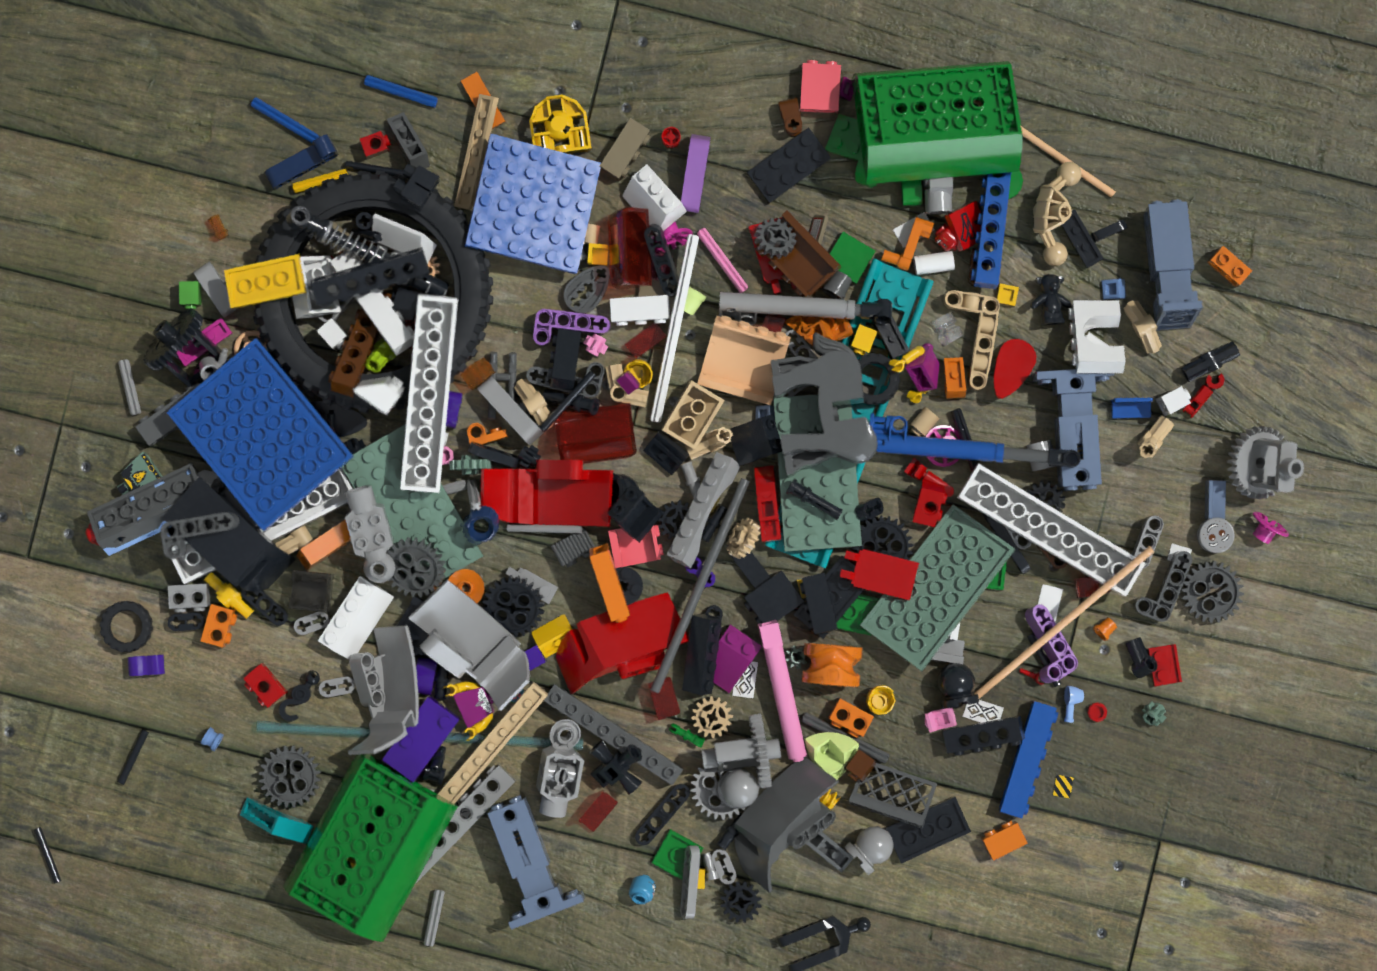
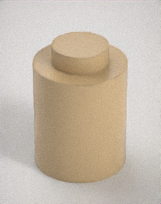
(924, 422)

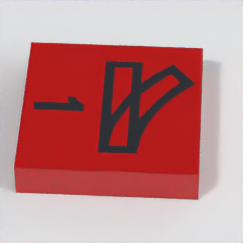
(964, 225)

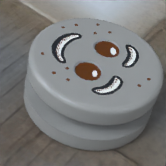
(1215, 535)

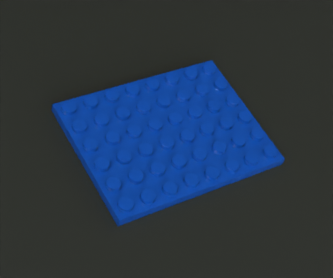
(260, 434)

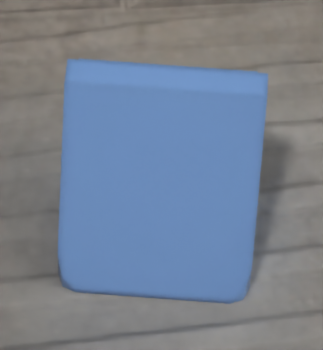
(1113, 289)

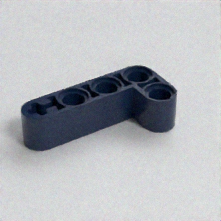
(302, 162)

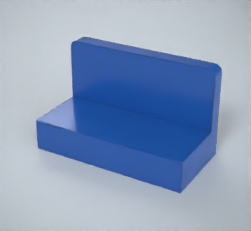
(1131, 407)

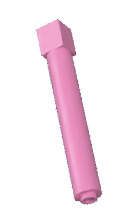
(782, 690)

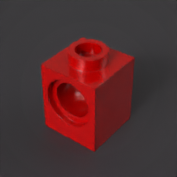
(367, 141)

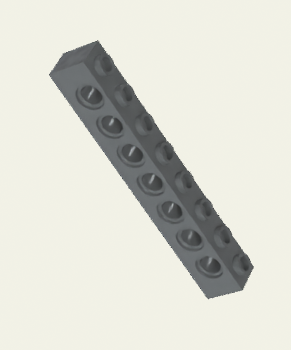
(612, 733)

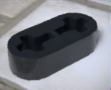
(1109, 230)
(869, 509)
(186, 616)

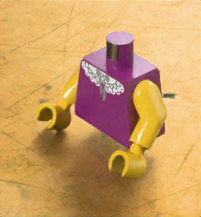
(922, 368)
(474, 706)

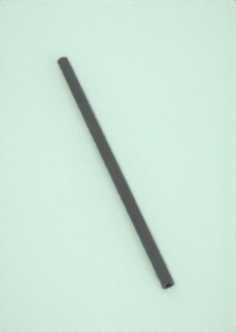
(699, 586)

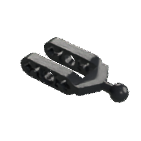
(843, 934)

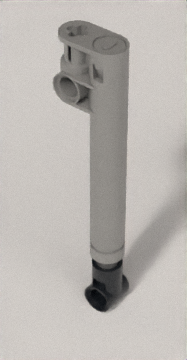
(746, 306)

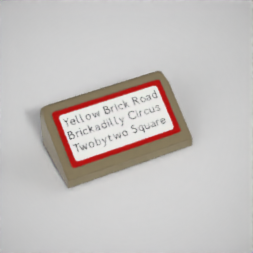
(818, 227)

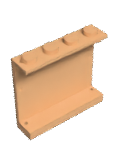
(741, 359)

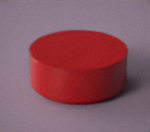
(1097, 712)

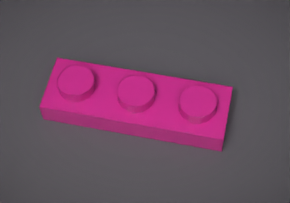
(215, 332)

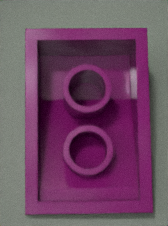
(733, 657)

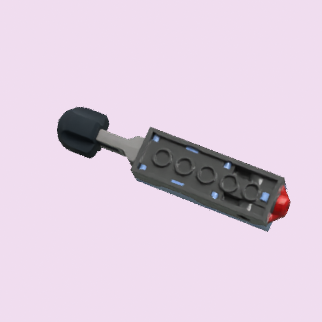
(140, 511)

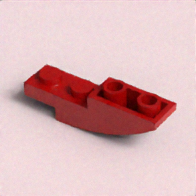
(767, 503)

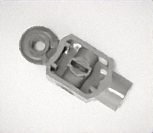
(938, 195)
(370, 532)
(560, 770)

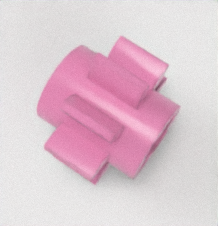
(595, 344)

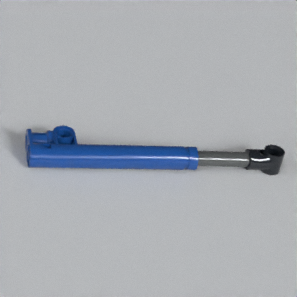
(899, 442)

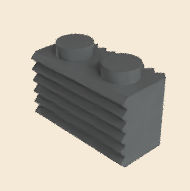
(573, 547)

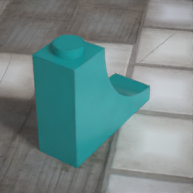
(276, 822)

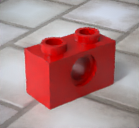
(927, 514)
(275, 691)

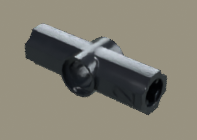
(1210, 361)

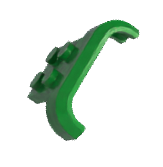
(846, 142)

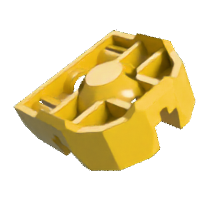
(554, 129)

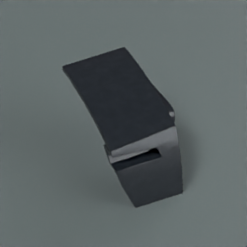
(239, 554)

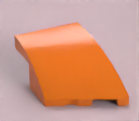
(831, 328)

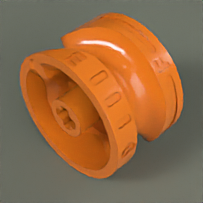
(832, 664)

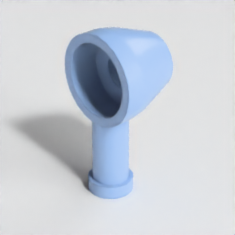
(1072, 696)

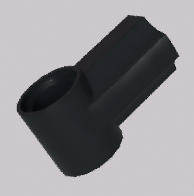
(1142, 662)

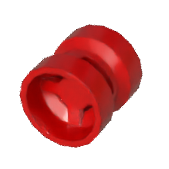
(671, 137)

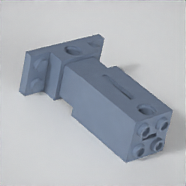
(1171, 264)
(1076, 425)
(528, 862)

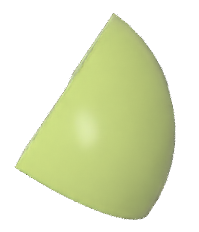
(831, 751)

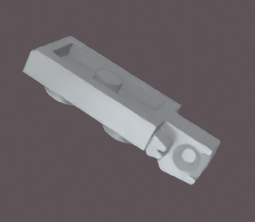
(545, 588)

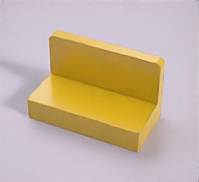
(551, 634)

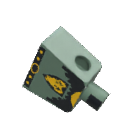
(138, 473)

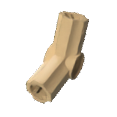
(1144, 326)
(636, 398)
(532, 401)
(1152, 439)
(711, 442)

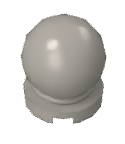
(737, 789)
(872, 847)

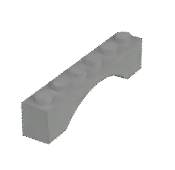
(688, 538)

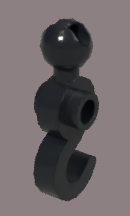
(300, 695)

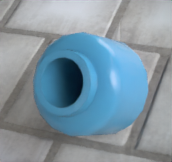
(642, 889)

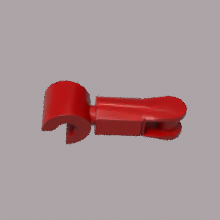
(1203, 394)
(918, 470)

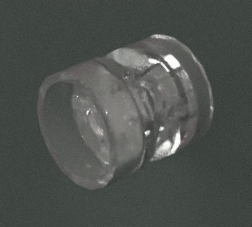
(946, 329)

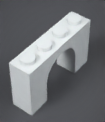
(1089, 356)

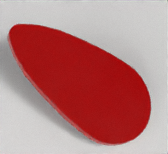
(1012, 366)

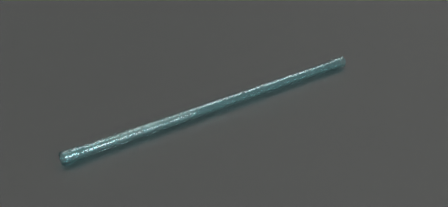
(272, 727)

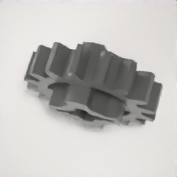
(775, 238)

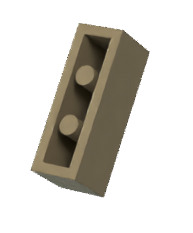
(625, 149)

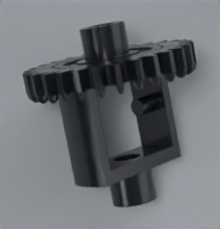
(171, 339)

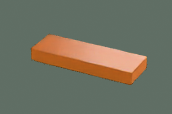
(474, 86)

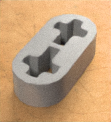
(310, 618)
(338, 691)
(728, 864)

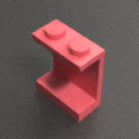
(820, 87)
(630, 552)

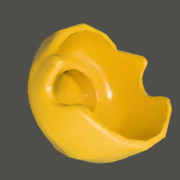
(641, 371)
(880, 699)

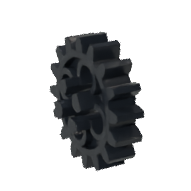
(1042, 490)

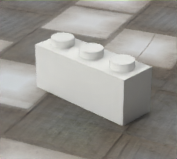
(640, 310)

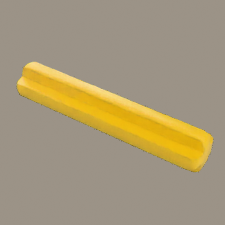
(303, 185)

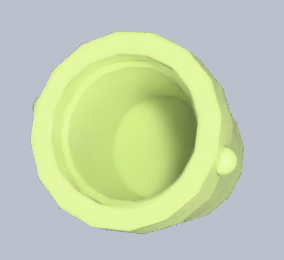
(693, 301)

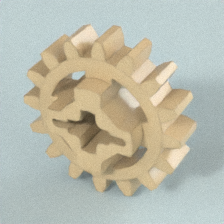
(743, 538)
(721, 720)

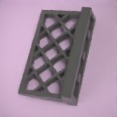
(889, 810)

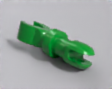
(693, 738)

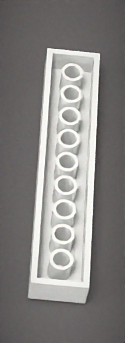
(428, 393)
(318, 503)
(1048, 528)

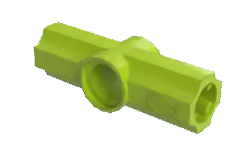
(380, 356)

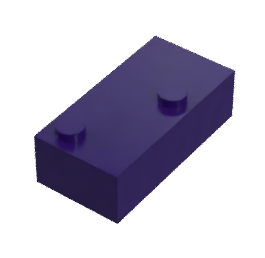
(420, 744)

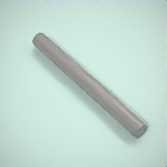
(544, 528)

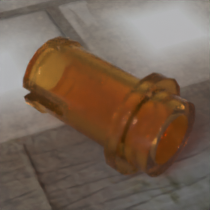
(218, 227)

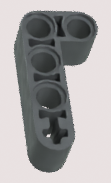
(596, 381)
(199, 529)
(1167, 584)

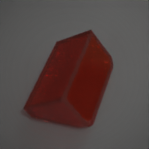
(628, 248)
(596, 436)

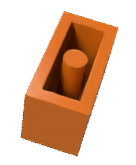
(1004, 840)

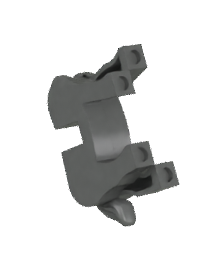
(839, 384)

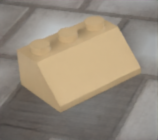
(692, 414)

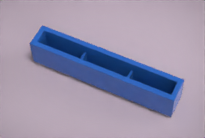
(1027, 760)

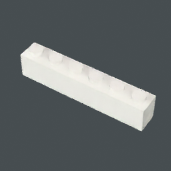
(378, 309)

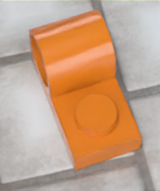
(954, 378)
(496, 434)

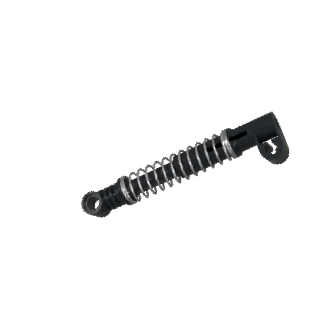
(324, 231)

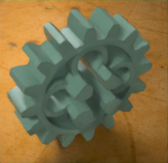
(470, 464)

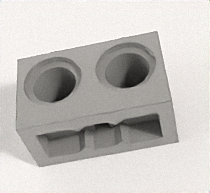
(189, 592)

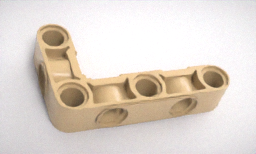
(986, 330)

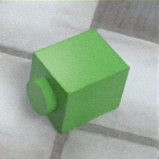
(190, 294)

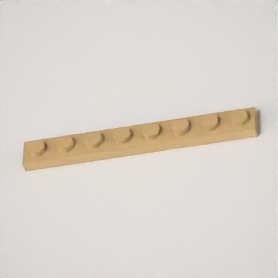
(493, 743)

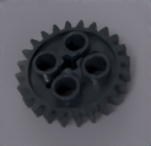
(869, 534)
(515, 589)

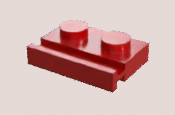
(1167, 665)

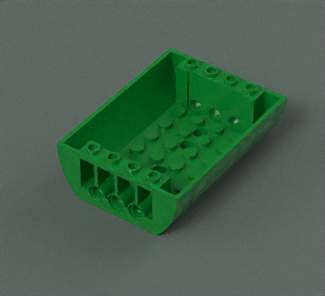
(942, 137)
(385, 860)

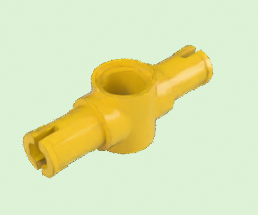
(228, 595)

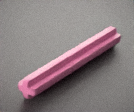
(722, 260)

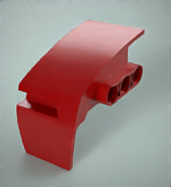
(550, 494)
(624, 646)

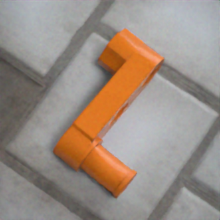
(920, 228)

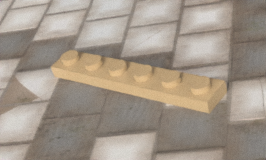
(476, 151)

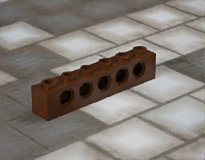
(347, 383)

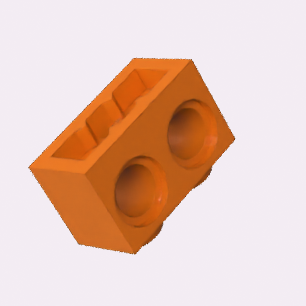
(1229, 266)
(213, 623)
(852, 713)

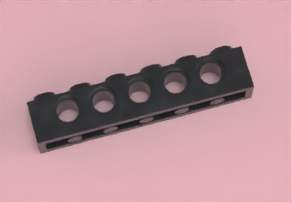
(358, 273)

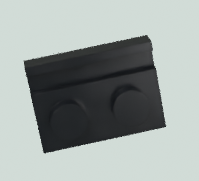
(666, 452)

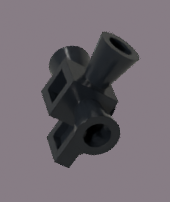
(616, 766)

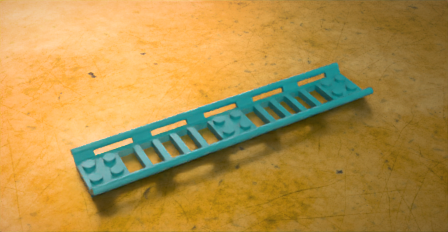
(902, 290)

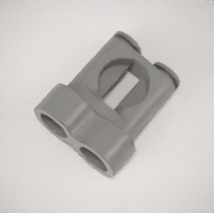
(710, 874)

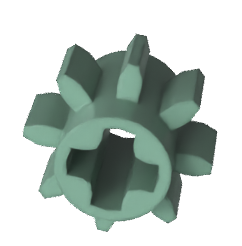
(800, 655)
(1154, 713)

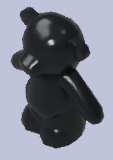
(1051, 300)

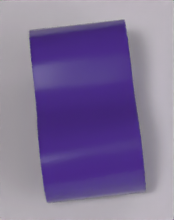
(453, 409)
(697, 572)
(146, 665)
(426, 672)

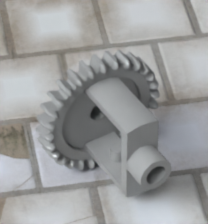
(1264, 463)
(745, 753)

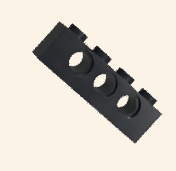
(1012, 725)

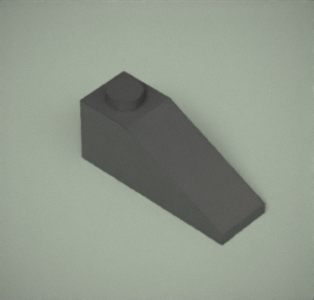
(408, 141)
(830, 851)

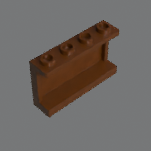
(808, 264)

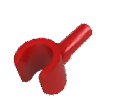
(1032, 675)

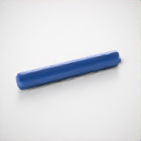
(401, 91)
(284, 120)

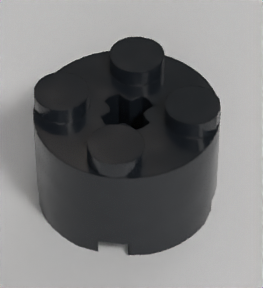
(635, 583)

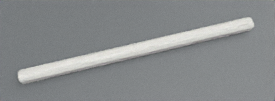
(674, 328)

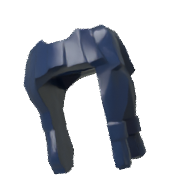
(486, 513)

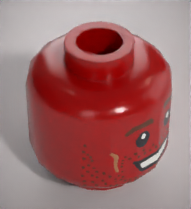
(945, 238)

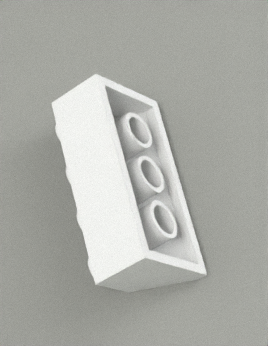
(381, 392)
(356, 618)

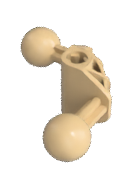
(1054, 210)

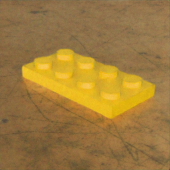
(265, 281)

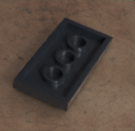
(789, 165)
(841, 590)
(942, 825)

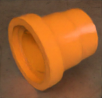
(1105, 629)

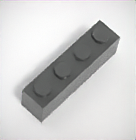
(160, 424)

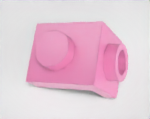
(940, 719)

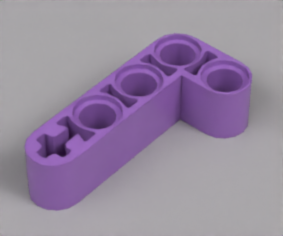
(695, 172)
(572, 324)
(1064, 651)

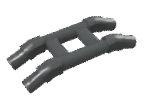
(510, 377)

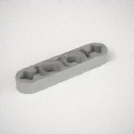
(690, 882)

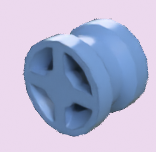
(212, 739)

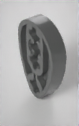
(593, 298)

